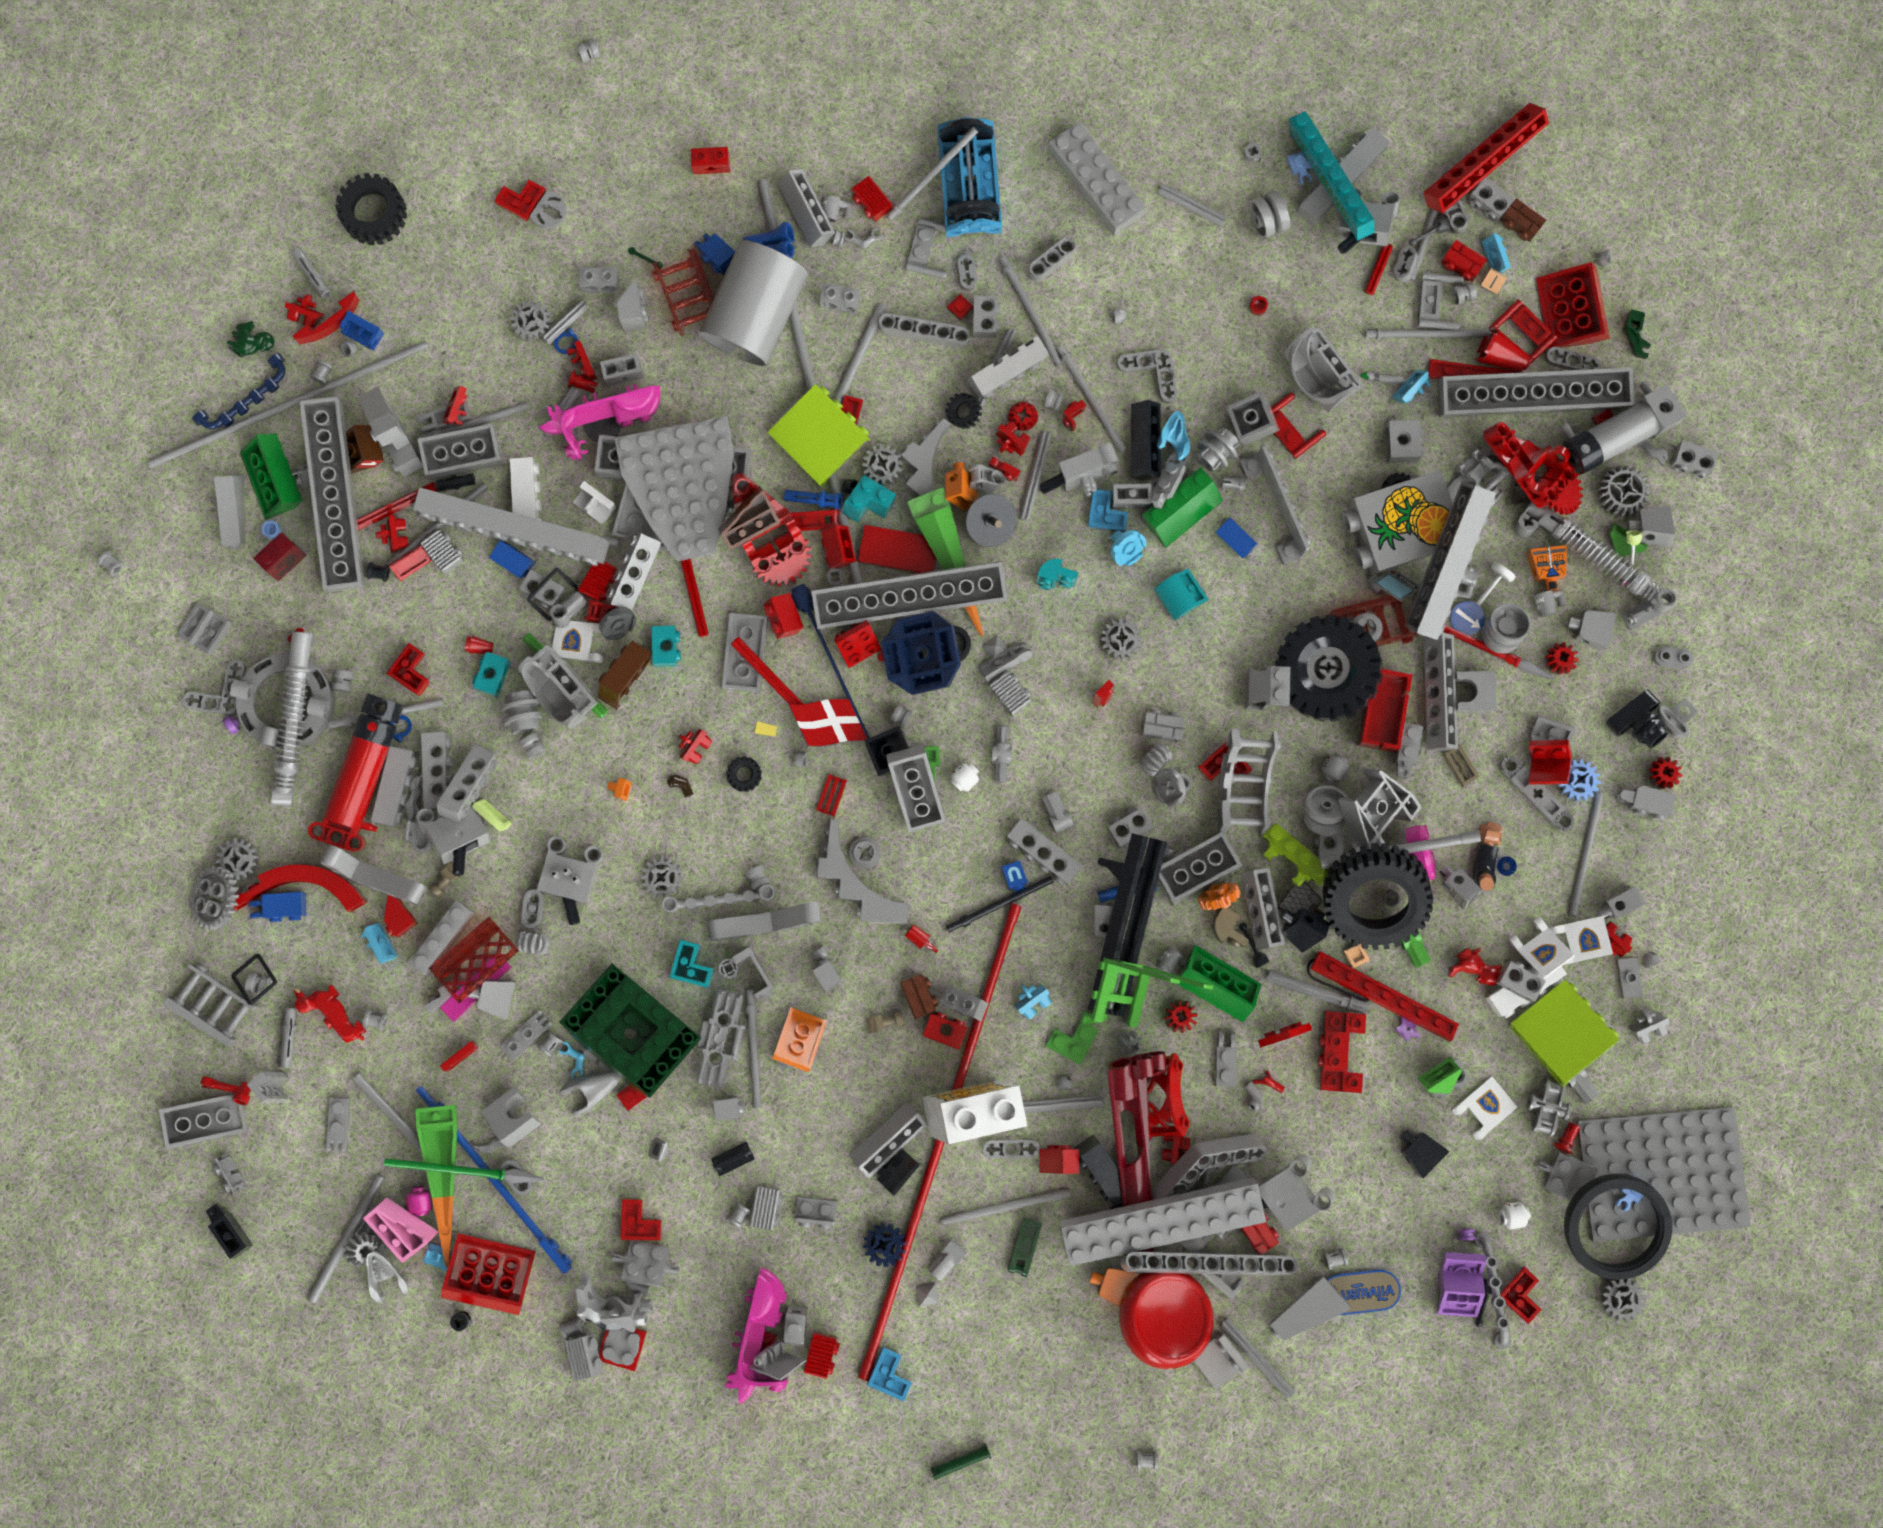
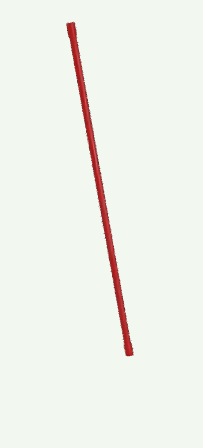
(868, 1362)

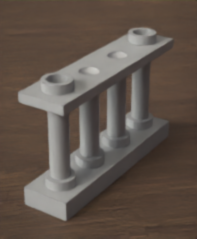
(193, 1014)

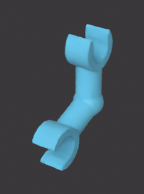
(577, 1055)

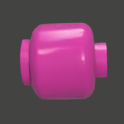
(419, 1201)

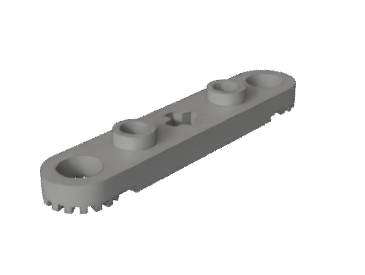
(1547, 804)

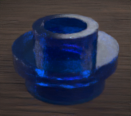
(1513, 866)

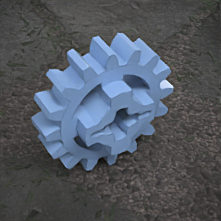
(1584, 785)

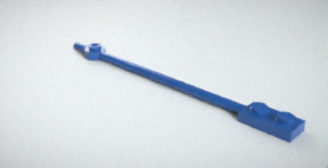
(549, 1245)

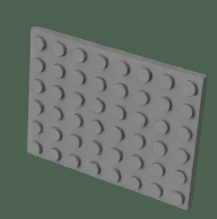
(1683, 1155)

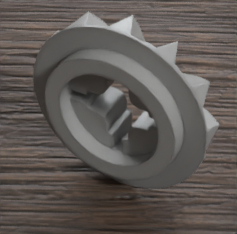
(1373, 622)
(864, 843)

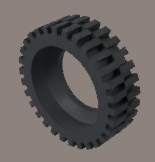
(1373, 865)

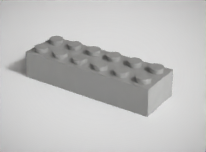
(1096, 178)

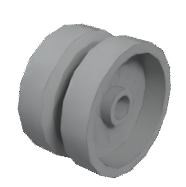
(1269, 214)
(1323, 810)

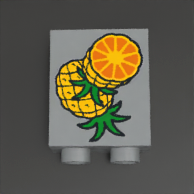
(1398, 522)

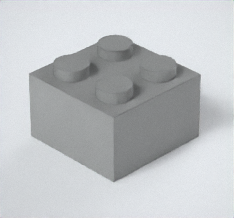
(1253, 418)

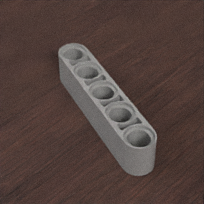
(917, 324)

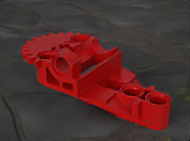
(1522, 458)
(792, 559)

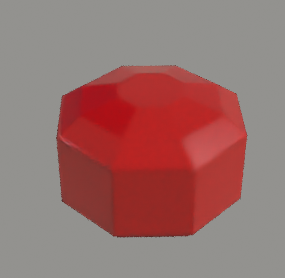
(1258, 305)

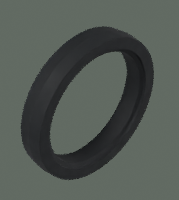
(1649, 1257)

